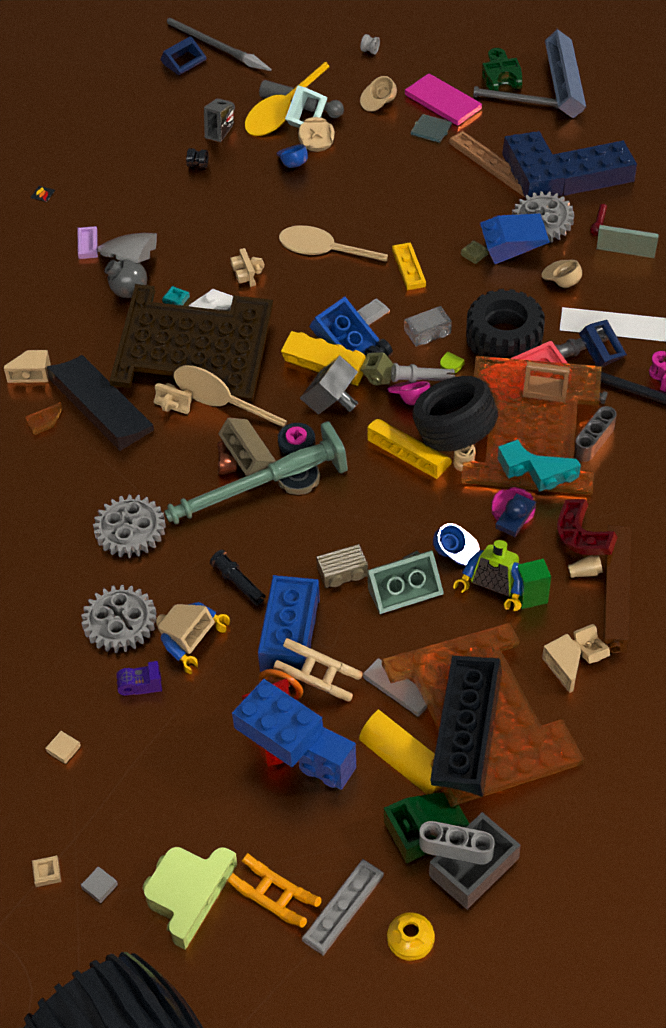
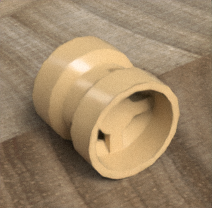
(463, 455)

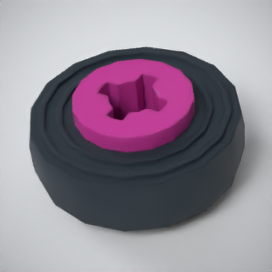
(295, 437)

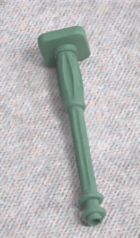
(295, 463)

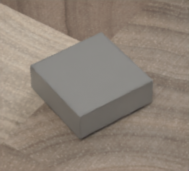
(99, 884)

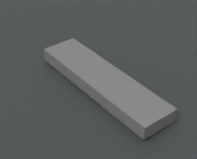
(342, 907)

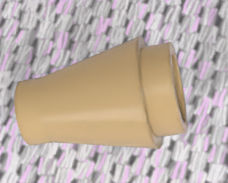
(586, 567)

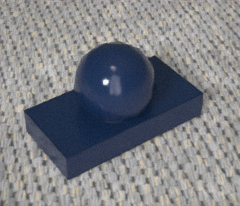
(515, 514)

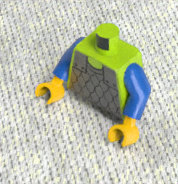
(495, 570)

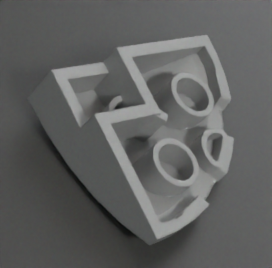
(131, 247)

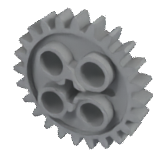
(555, 212)
(129, 526)
(134, 606)

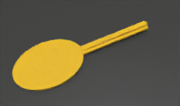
(272, 111)

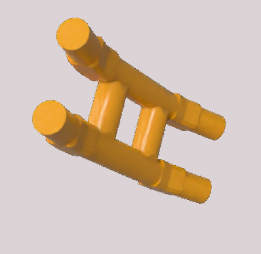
(269, 877)

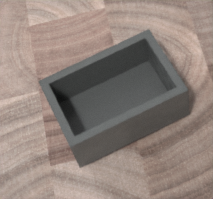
(469, 880)

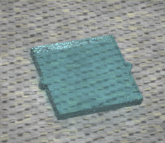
(431, 128)

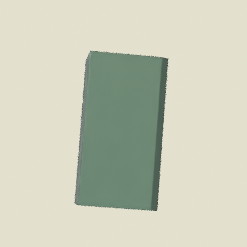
(627, 241)
(404, 582)

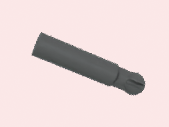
(267, 88)

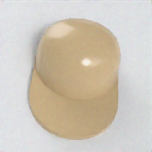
(378, 93)
(563, 272)

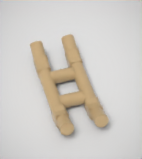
(304, 674)

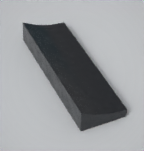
(100, 402)
(467, 724)

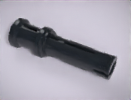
(231, 571)

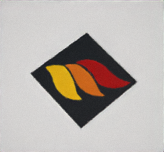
(42, 193)

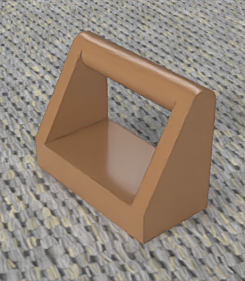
(544, 387)

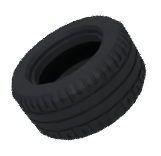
(455, 413)

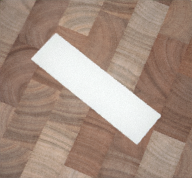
(622, 324)

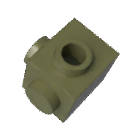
(377, 368)

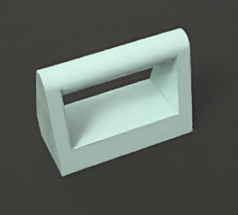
(298, 103)

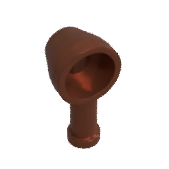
(226, 463)

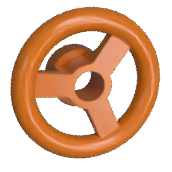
(275, 675)

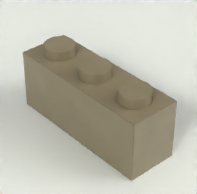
(245, 445)

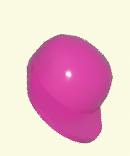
(410, 391)

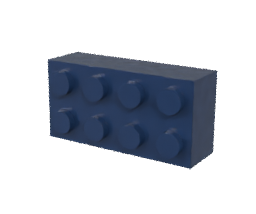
(533, 164)
(596, 167)

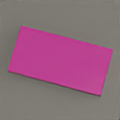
(443, 99)

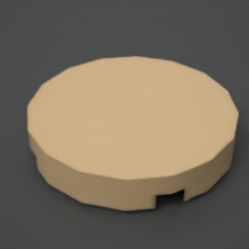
(316, 134)

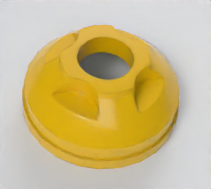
(410, 947)

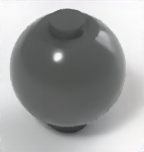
(124, 276)

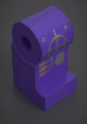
(139, 680)

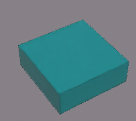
(176, 296)

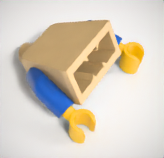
(185, 628)

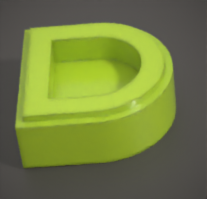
(451, 361)

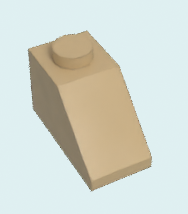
(28, 367)
(563, 659)

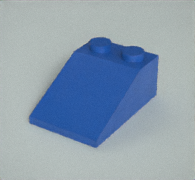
(513, 235)
(344, 326)

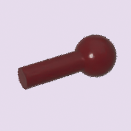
(594, 229)

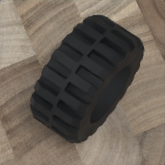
(504, 308)

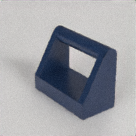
(179, 49)
(597, 348)

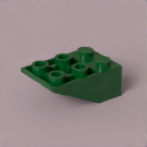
(407, 815)

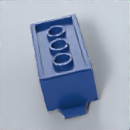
(288, 615)

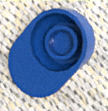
(293, 156)
(455, 543)

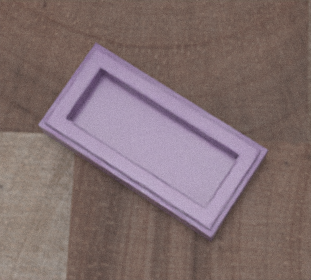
(87, 242)

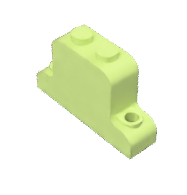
(187, 888)

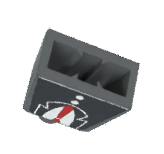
(218, 119)

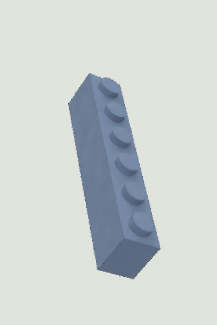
(565, 74)

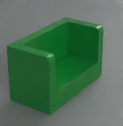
(536, 583)

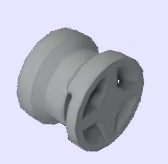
(370, 44)

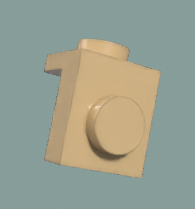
(591, 646)

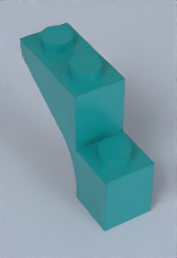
(544, 470)

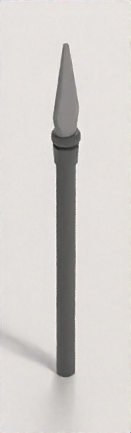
(249, 59)

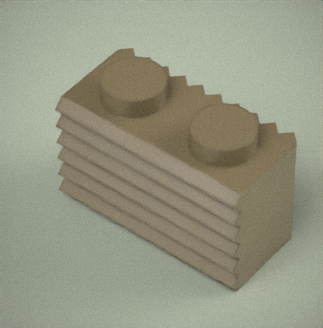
(342, 566)

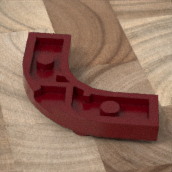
(579, 539)

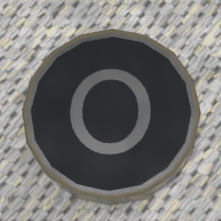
(302, 482)

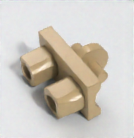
(249, 267)
(172, 398)

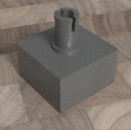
(330, 387)

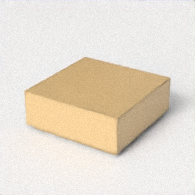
(63, 747)
(46, 871)

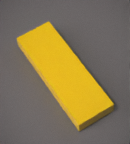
(409, 266)

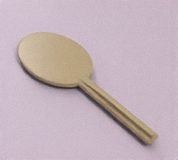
(316, 241)
(214, 392)

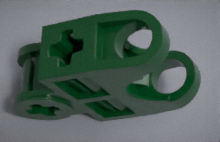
(501, 70)

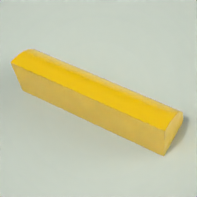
(408, 448)
(399, 750)

